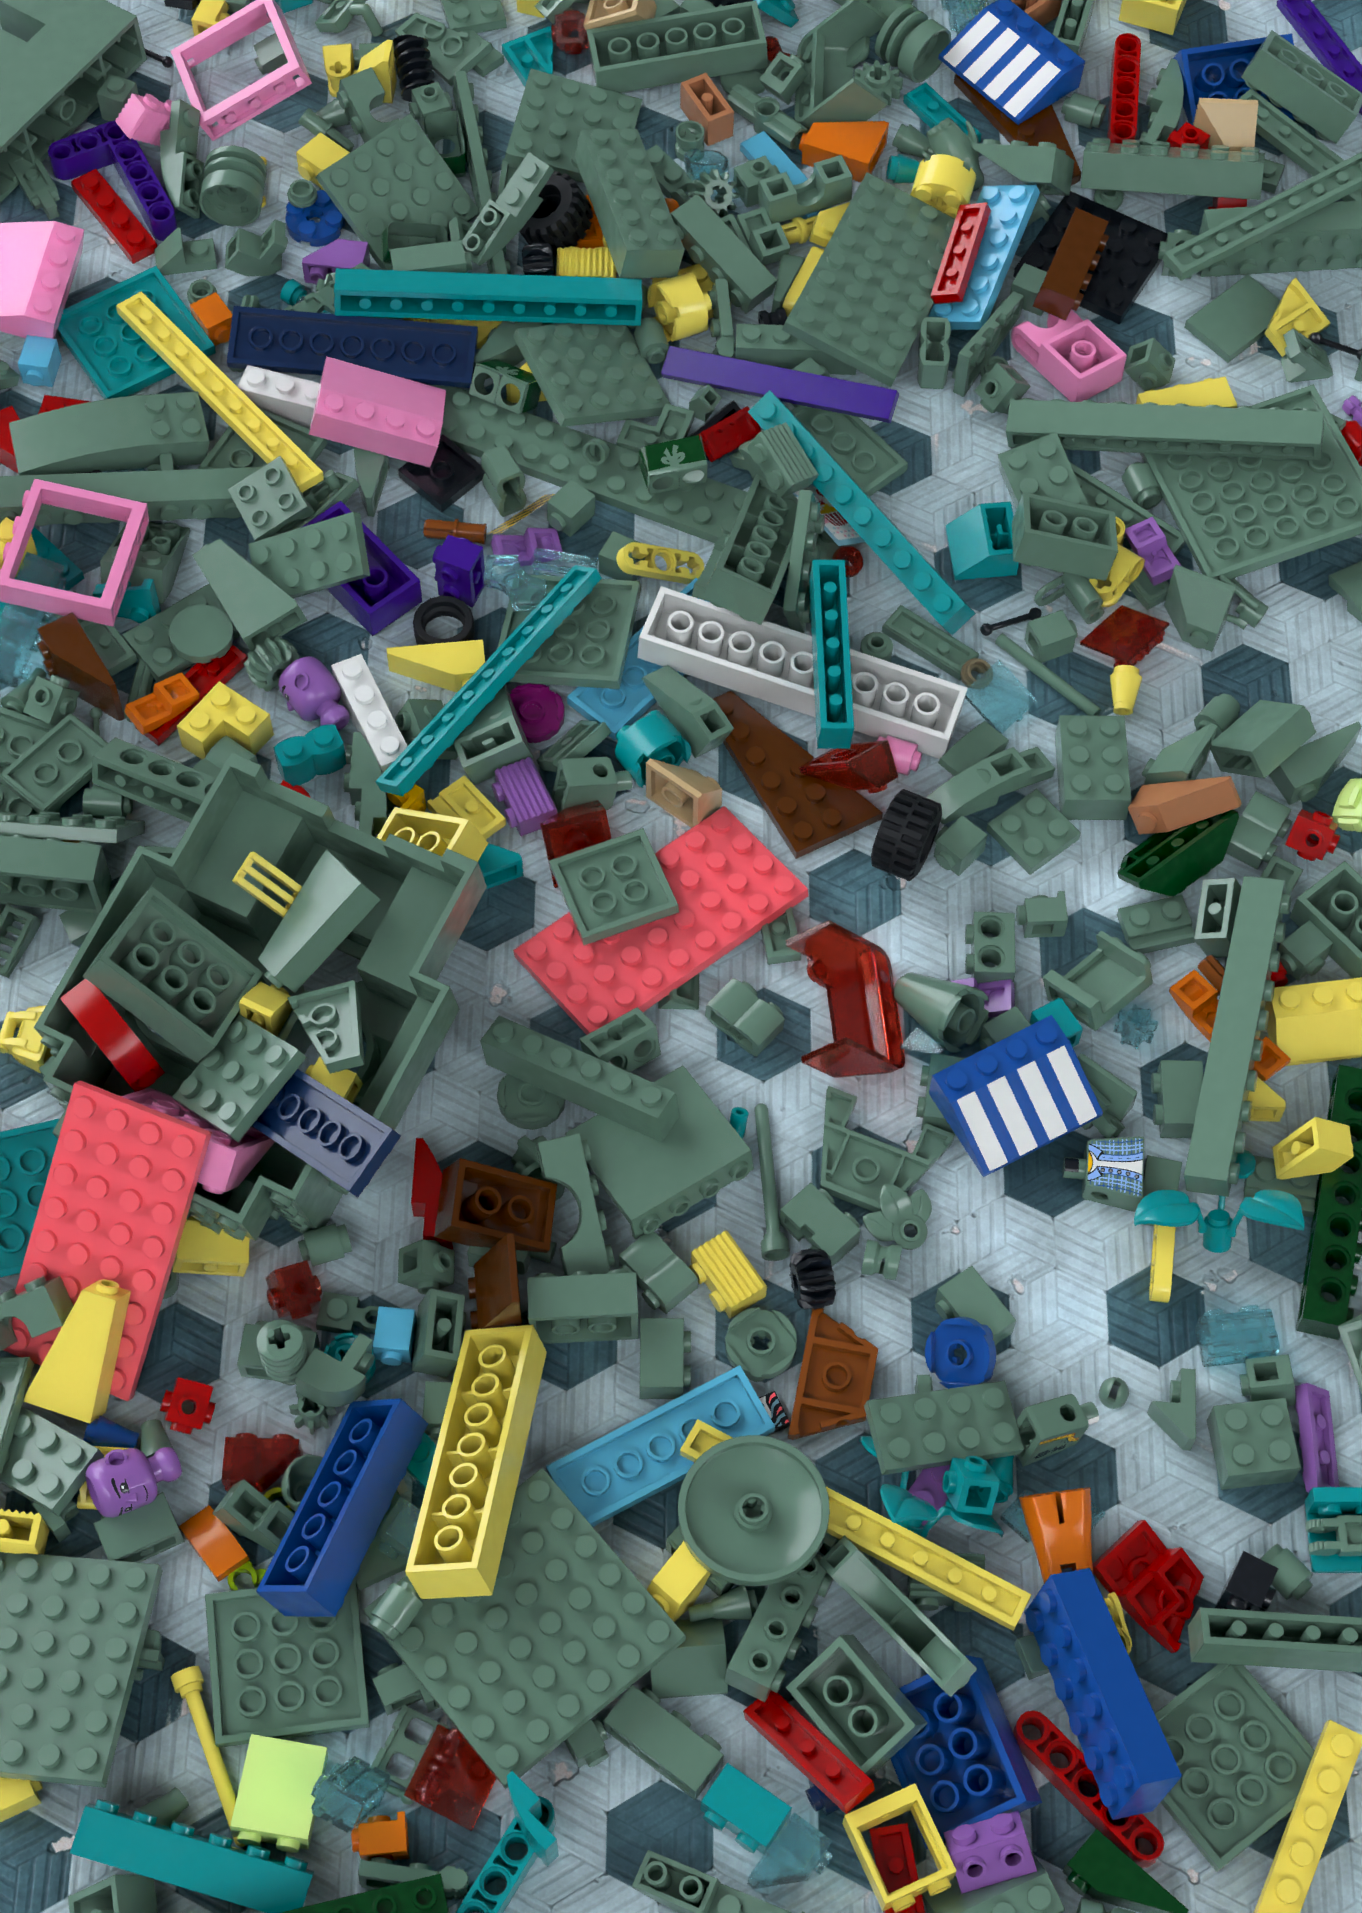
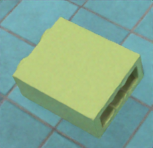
(276, 1793)

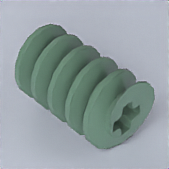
(282, 1350)

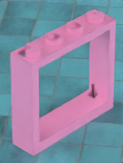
(260, 94)
(62, 602)

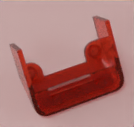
(859, 1002)

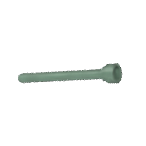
(774, 1244)

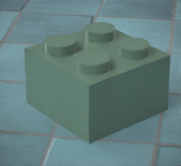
(1253, 1443)

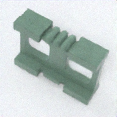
(400, 1744)

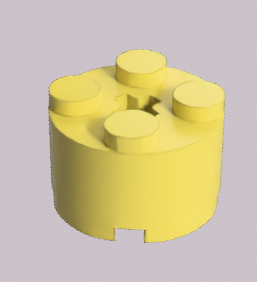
(944, 183)
(680, 306)

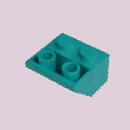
(982, 542)

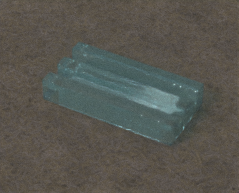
(540, 553)

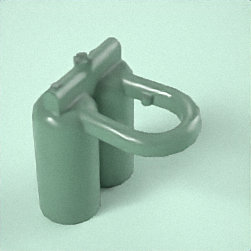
(1078, 591)

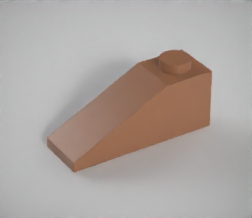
(1181, 803)

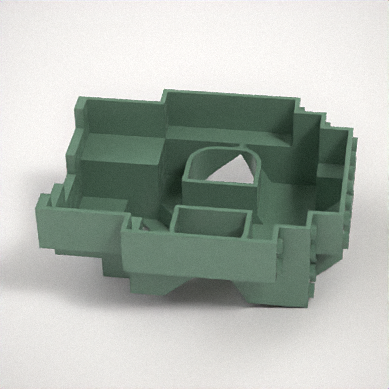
(398, 947)

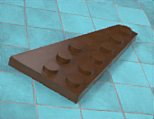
(1038, 128)

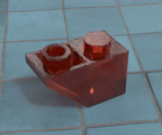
(258, 1459)

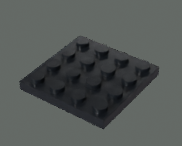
(1124, 263)

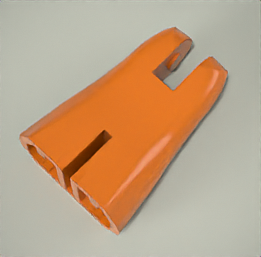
(1060, 1529)

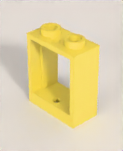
(884, 1810)

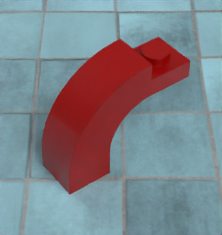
(112, 1035)

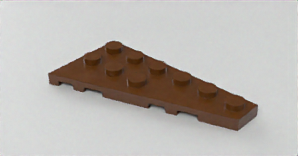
(801, 807)

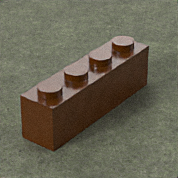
(1071, 265)

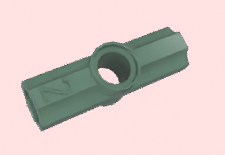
(766, 116)

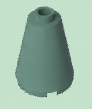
(943, 1008)

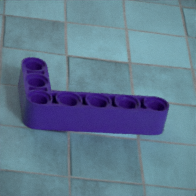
(109, 146)

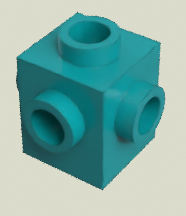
(971, 1485)

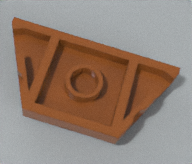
(832, 1378)

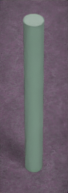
(1047, 675)

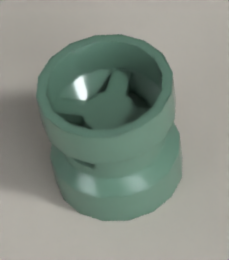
(688, 137)
(873, 1256)

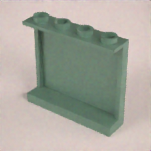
(665, 1178)

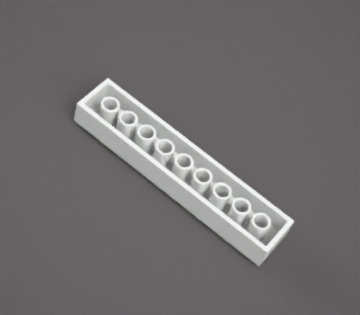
(778, 668)

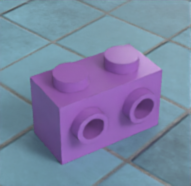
(990, 1851)

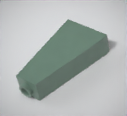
(249, 598)
(316, 922)

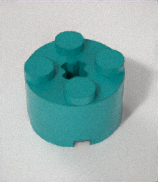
(650, 739)

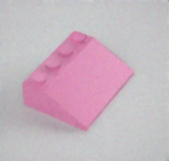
(36, 275)
(378, 412)
(225, 1159)

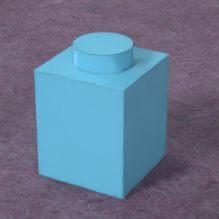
(39, 361)
(394, 1335)

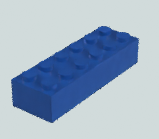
(342, 1508)
(1102, 1694)

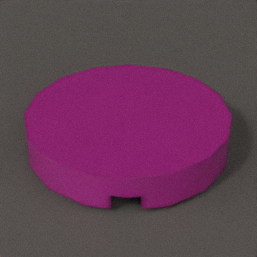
(544, 717)

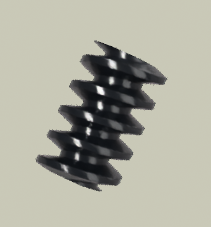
(412, 63)

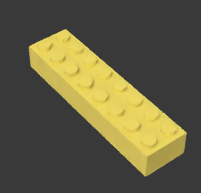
(477, 1463)

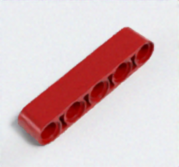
(1124, 88)
(1067, 1781)

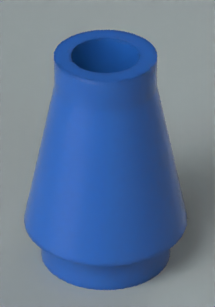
(107, 1433)

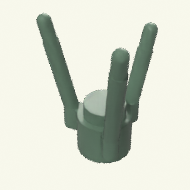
(1250, 608)

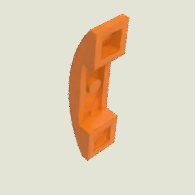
(1200, 1003)

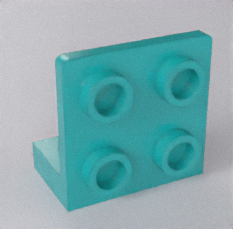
(1328, 1503)

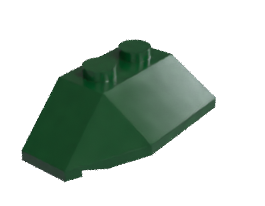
(1179, 857)

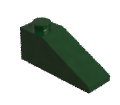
(1114, 1878)

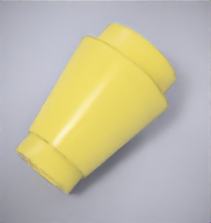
(1124, 688)

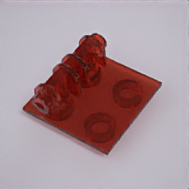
(1126, 636)
(451, 1778)

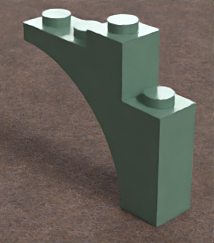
(898, 1616)

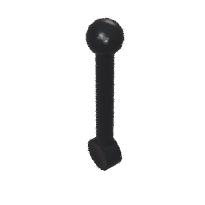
(166, 61)
(1316, 338)
(1034, 613)

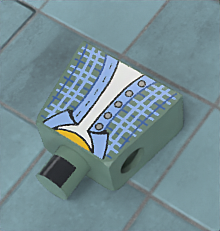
(1110, 1171)

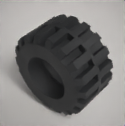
(569, 216)
(906, 835)

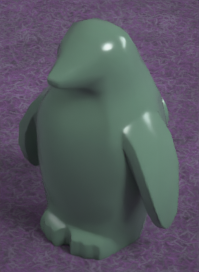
(951, 140)

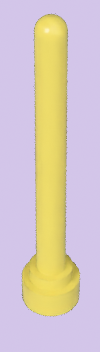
(189, 1685)

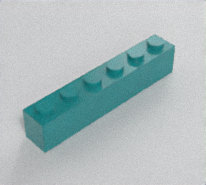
(831, 654)
(190, 1860)

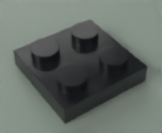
(448, 477)

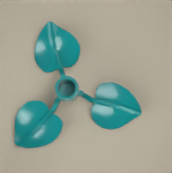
(1174, 1210)
(912, 1511)

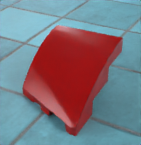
(1151, 1582)

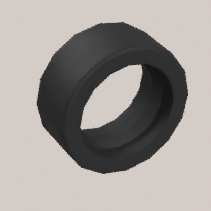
(439, 607)

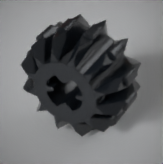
(538, 259)
(812, 1279)

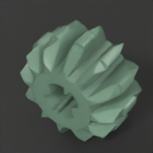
(716, 182)
(269, 661)

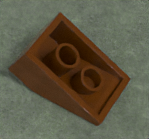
(72, 656)
(487, 1203)
(496, 1287)

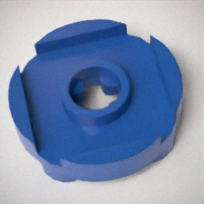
(319, 233)
(977, 1342)

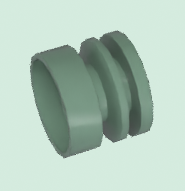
(912, 42)
(233, 186)

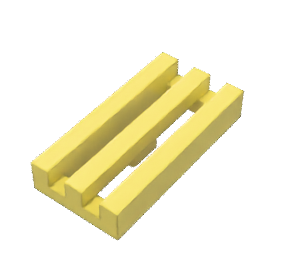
(246, 868)

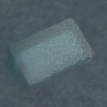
(922, 1041)

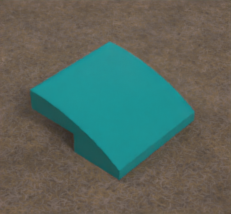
(527, 1813)

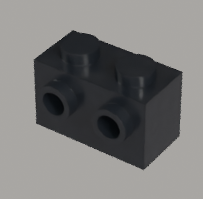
(1248, 1585)

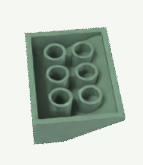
(173, 975)

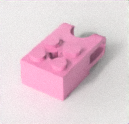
(1071, 355)

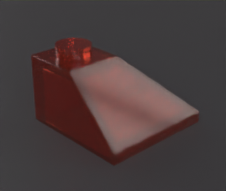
(858, 768)
(574, 830)

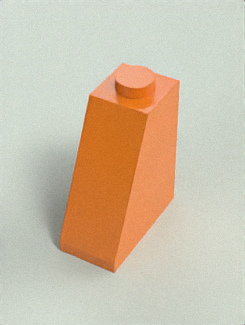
(856, 141)

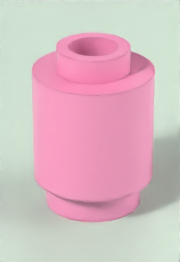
(904, 754)

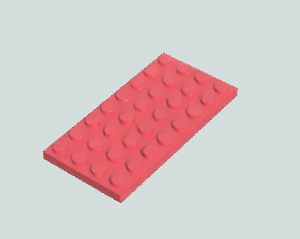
(724, 895)
(113, 1214)

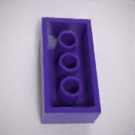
(385, 593)

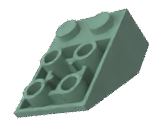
(1033, 165)
(157, 557)
(492, 739)

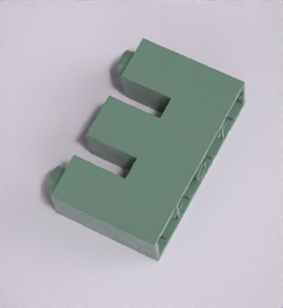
(52, 69)

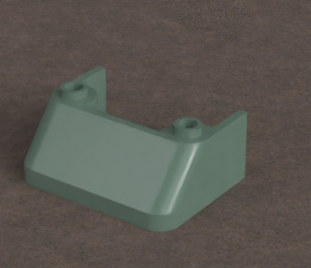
(829, 61)

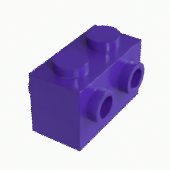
(459, 569)

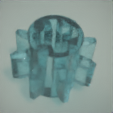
(1136, 1034)

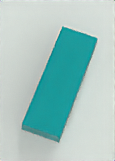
(933, 108)

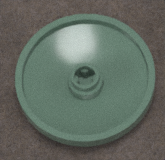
(753, 1510)

